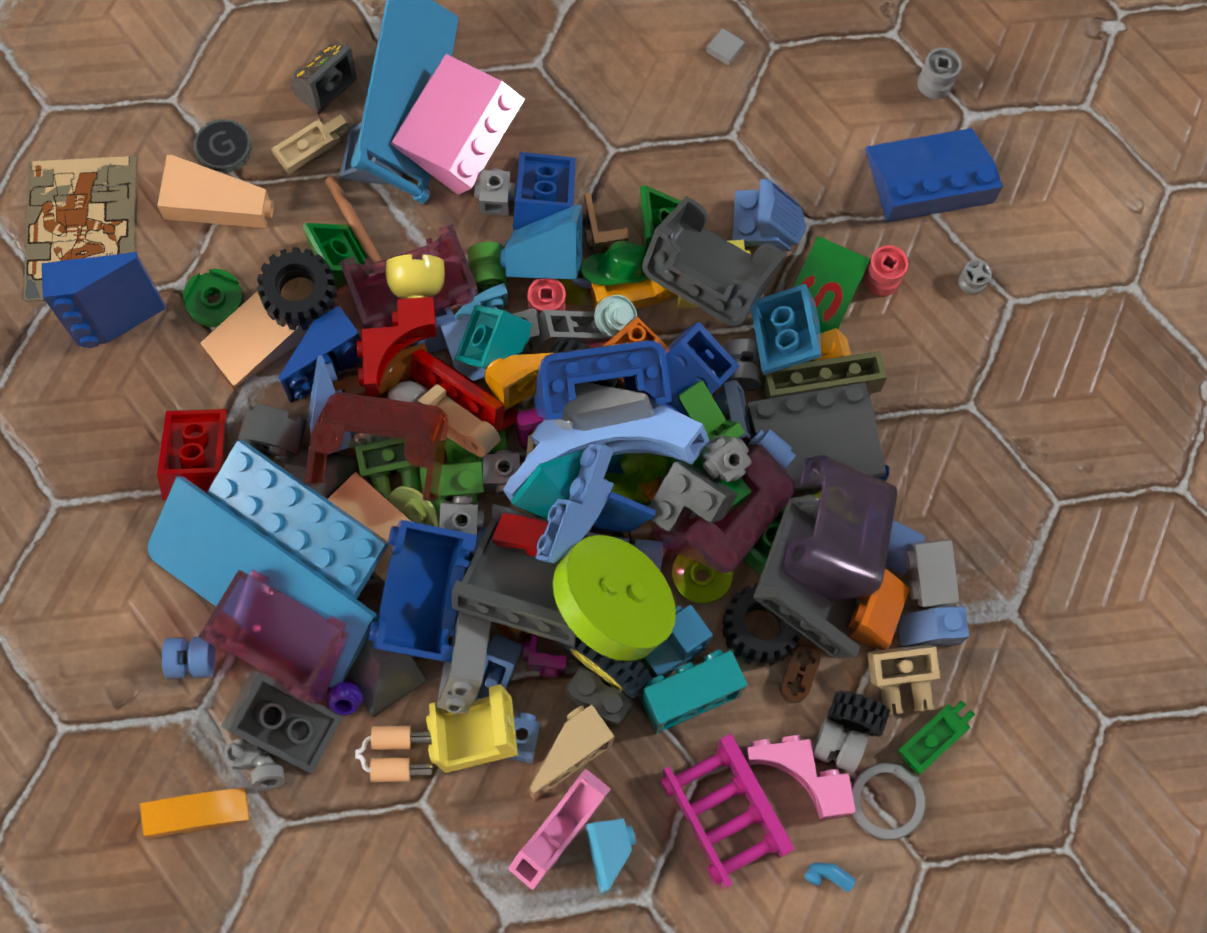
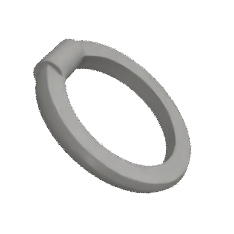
(905, 776)

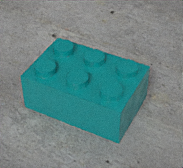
(693, 690)

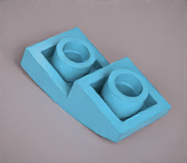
(493, 297)

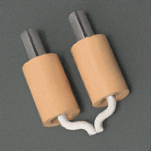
(393, 768)

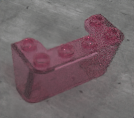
(726, 542)

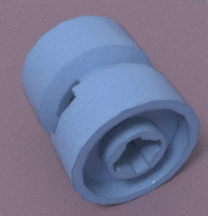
(199, 658)

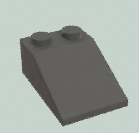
(281, 722)

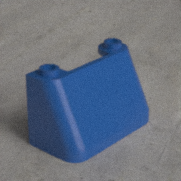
(639, 363)
(418, 590)

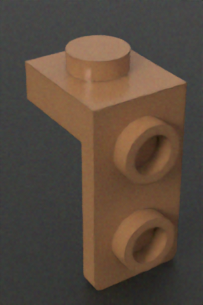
(599, 240)

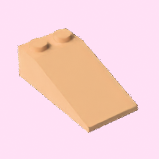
(251, 338)
(372, 510)

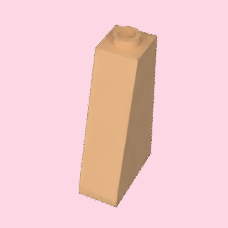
(208, 196)

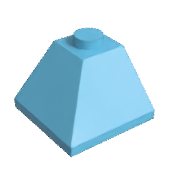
(609, 849)

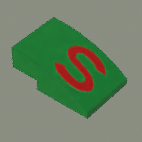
(832, 279)

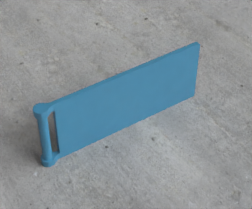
(407, 53)

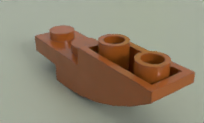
(397, 371)

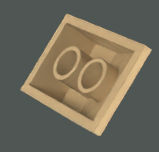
(577, 744)

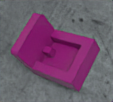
(546, 664)

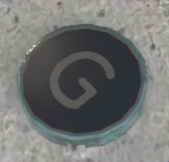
(223, 145)

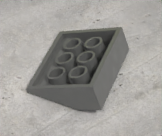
(826, 423)

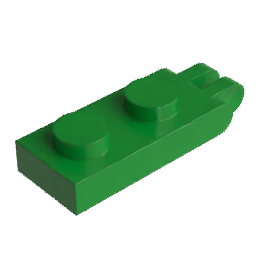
(935, 737)

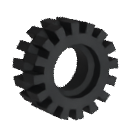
(859, 713)

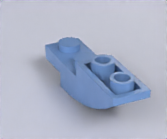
(574, 517)

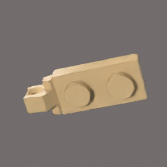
(309, 143)

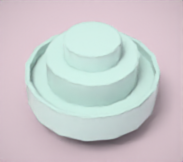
(614, 314)

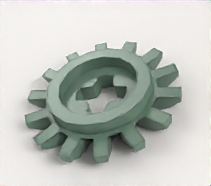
(361, 439)

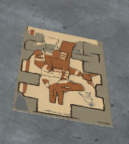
(77, 213)

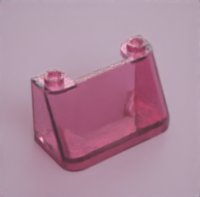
(374, 297)
(277, 635)

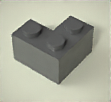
(688, 491)

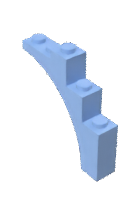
(662, 434)

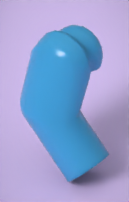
(829, 871)

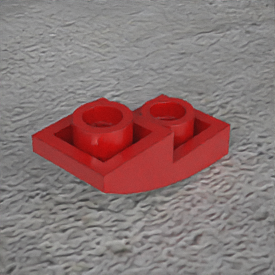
(519, 533)

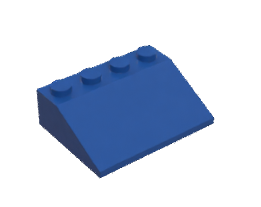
(933, 174)
(100, 296)

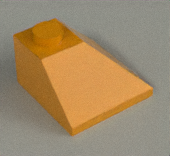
(513, 377)

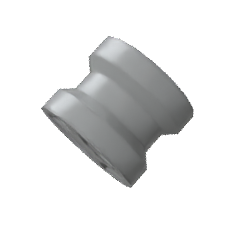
(981, 276)

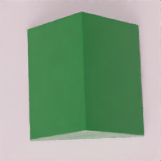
(653, 209)
(334, 244)

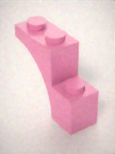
(829, 792)
(559, 829)

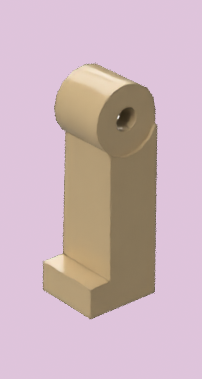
(463, 426)

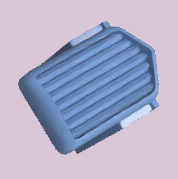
(768, 217)

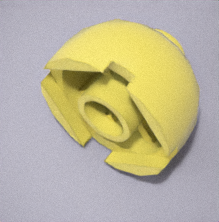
(415, 277)

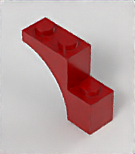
(411, 323)

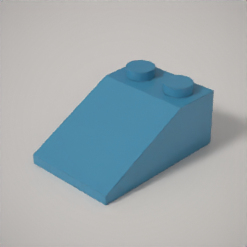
(787, 329)

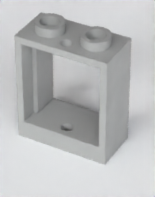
(465, 673)

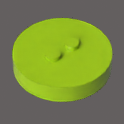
(614, 598)

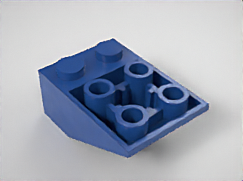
(328, 336)
(695, 358)

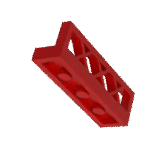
(461, 389)

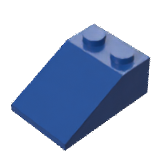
(543, 187)

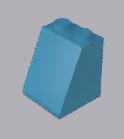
(546, 247)

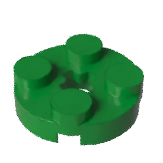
(207, 284)

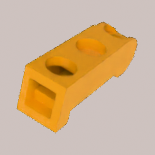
(640, 294)

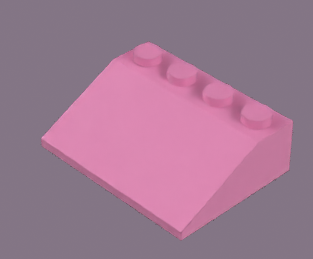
(457, 123)

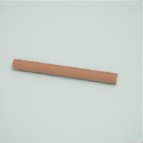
(352, 219)

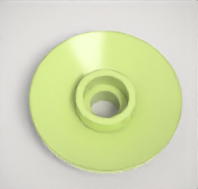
(413, 507)

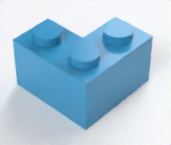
(685, 642)

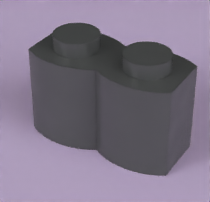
(609, 702)

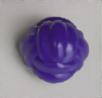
(344, 698)

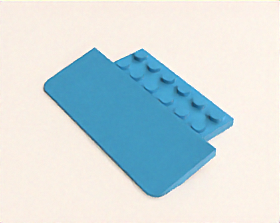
(278, 526)

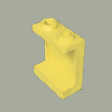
(474, 737)

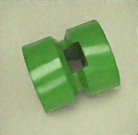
(485, 264)

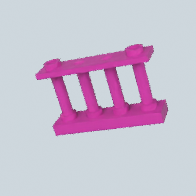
(758, 812)

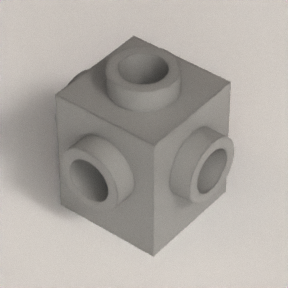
(494, 192)
(725, 458)
(498, 469)
(461, 505)

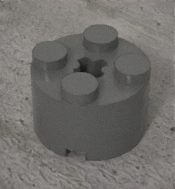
(272, 431)

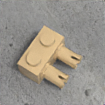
(904, 665)

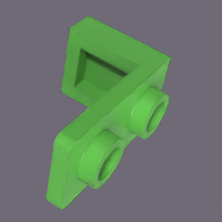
(702, 407)

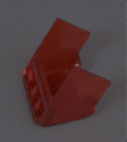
(420, 424)

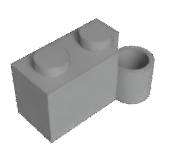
(932, 573)

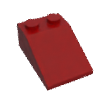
(192, 447)

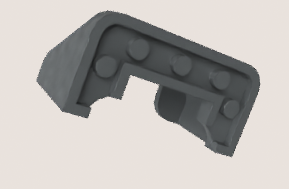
(707, 267)

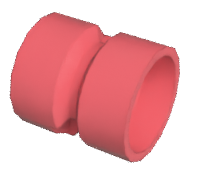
(885, 270)
(546, 295)

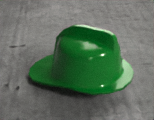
(617, 266)

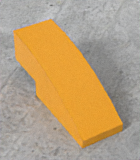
(194, 812)

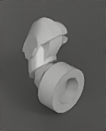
(245, 756)

